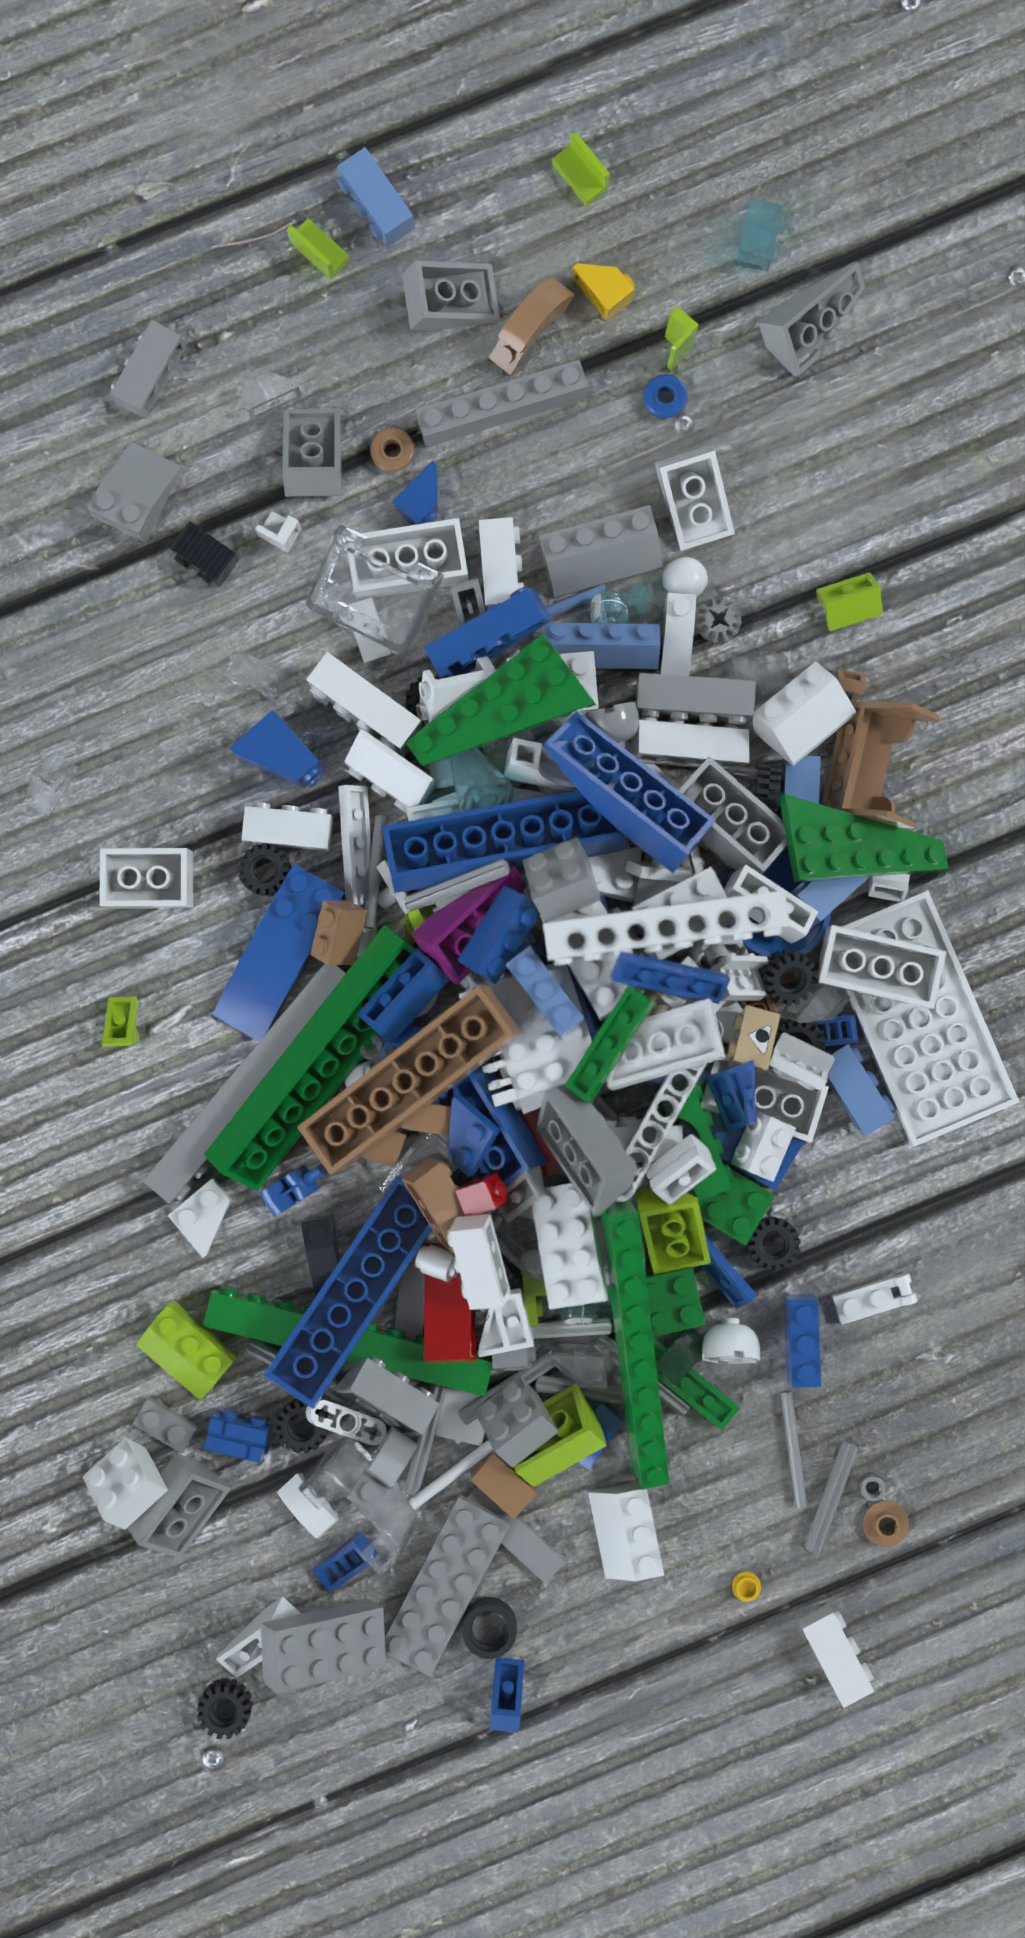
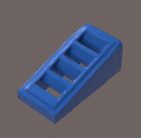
(850, 1029)
(353, 1547)

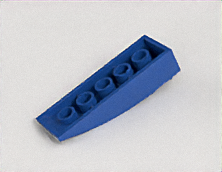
(628, 792)
(275, 954)

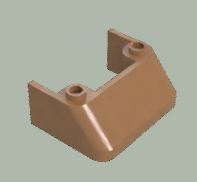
(863, 757)

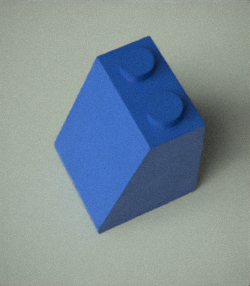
(278, 751)

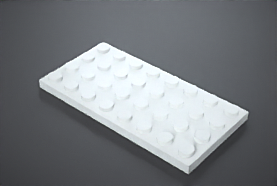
(932, 1060)

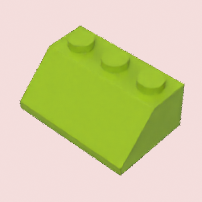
(672, 1231)
(186, 1349)
(577, 1438)

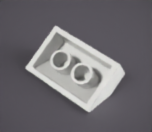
(803, 714)
(388, 772)
(626, 1532)

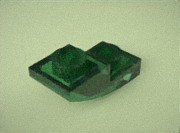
(680, 1356)

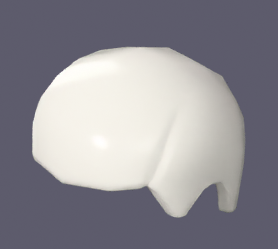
(685, 576)

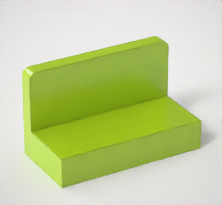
(582, 170)
(318, 248)
(681, 333)
(851, 601)

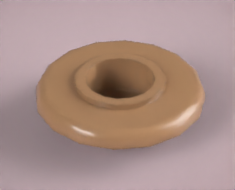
(385, 438)
(878, 1512)

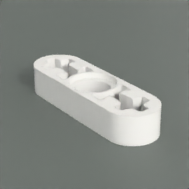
(351, 1432)

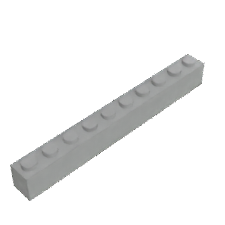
(186, 1156)

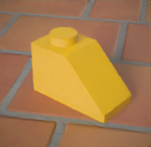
(604, 287)

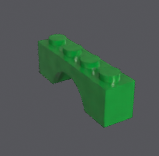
(700, 1121)

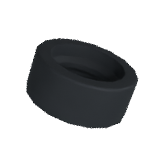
(486, 1650)

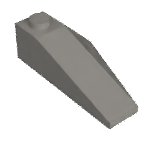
(805, 321)

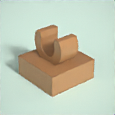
(851, 682)

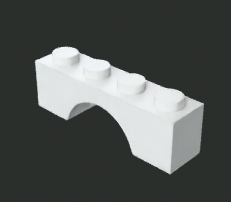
(533, 765)

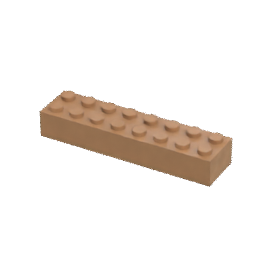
(409, 1079)

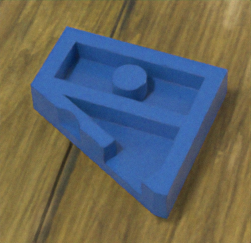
(735, 1094)
(469, 1136)

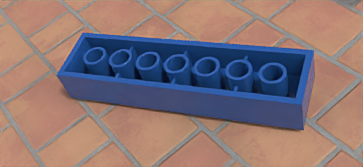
(455, 843)
(351, 1297)

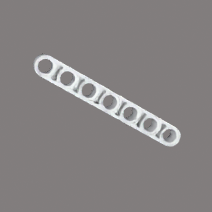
(661, 1124)

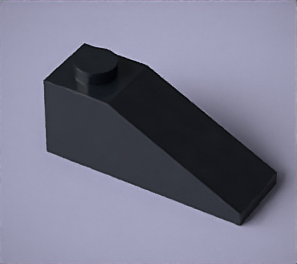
(320, 1248)

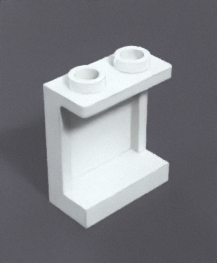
(441, 694)

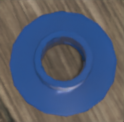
(665, 383)

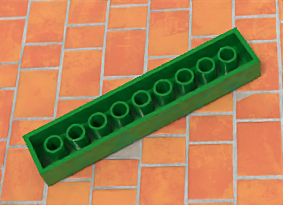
(307, 1070)

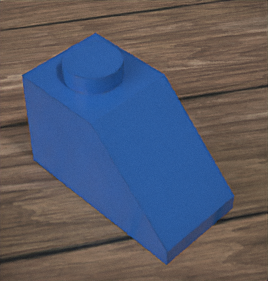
(420, 498)
(507, 1695)

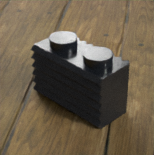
(204, 554)

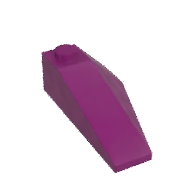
(451, 927)

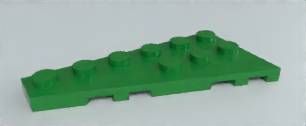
(514, 698)
(843, 845)

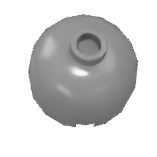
(617, 722)

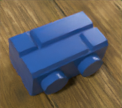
(238, 1435)

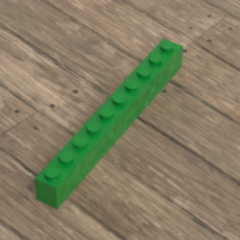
(274, 1323)
(635, 1344)

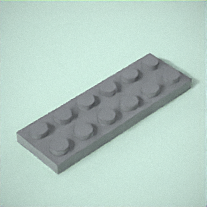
(445, 1584)

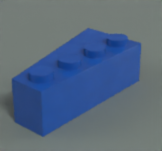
(488, 633)
(731, 1139)
(514, 1146)

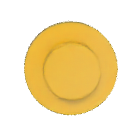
(746, 1586)

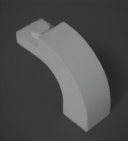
(383, 1471)

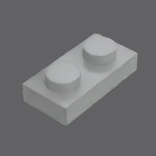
(165, 1425)

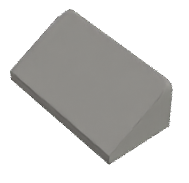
(522, 1193)

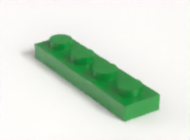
(609, 1044)
(701, 1394)

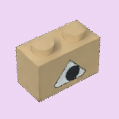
(753, 1038)

